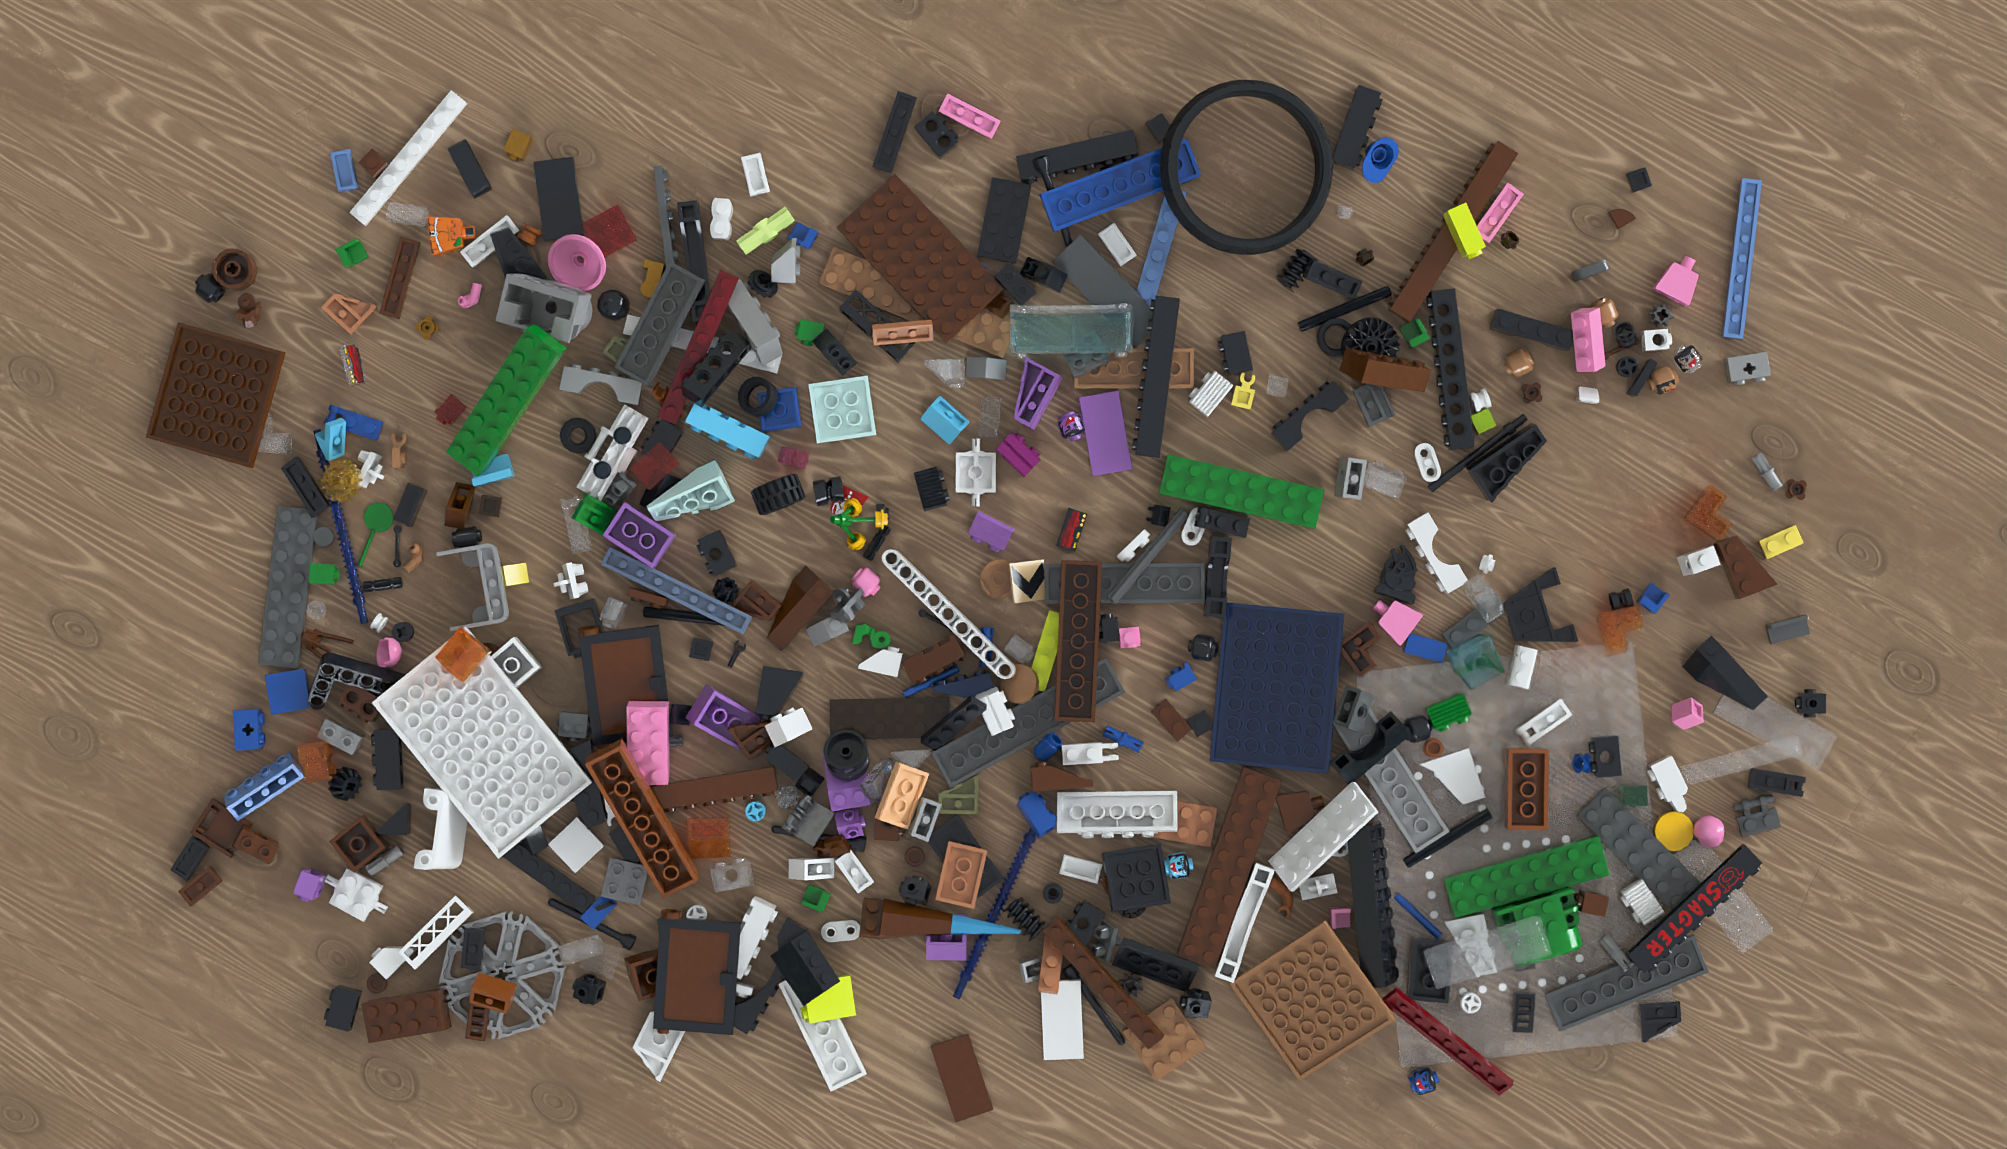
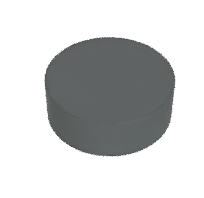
(323, 536)

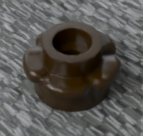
(1509, 240)
(1364, 257)

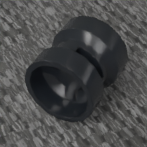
(1622, 331)
(1621, 600)

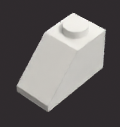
(884, 662)
(811, 868)
(388, 959)

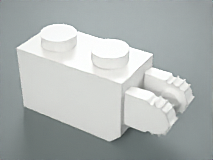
(1086, 753)
(1669, 782)

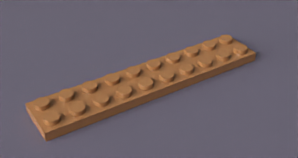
(850, 273)

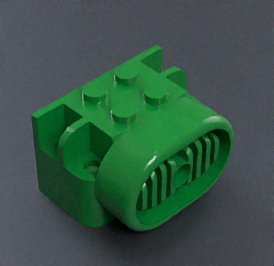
(1558, 916)

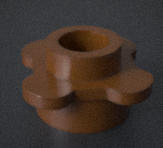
(1536, 390)
(1800, 494)

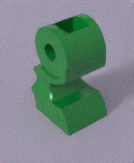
(879, 639)

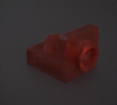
(450, 410)

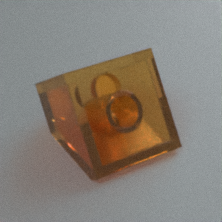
(463, 655)

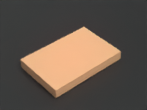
(901, 795)

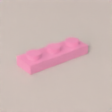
(969, 116)
(1498, 212)

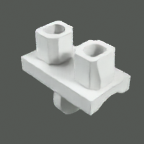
(370, 469)
(570, 571)
(1318, 886)

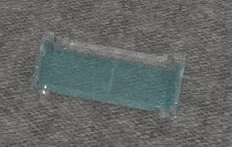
(1071, 329)

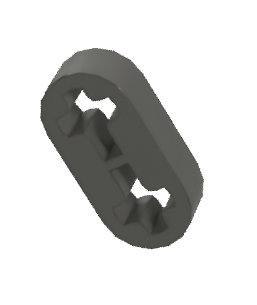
(1590, 270)

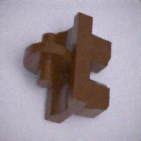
(248, 310)

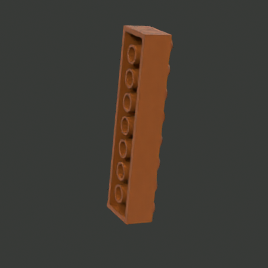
(642, 818)

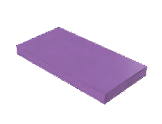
(1105, 433)

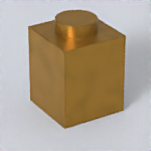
(518, 145)

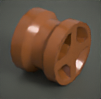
(528, 234)

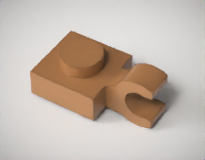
(398, 456)

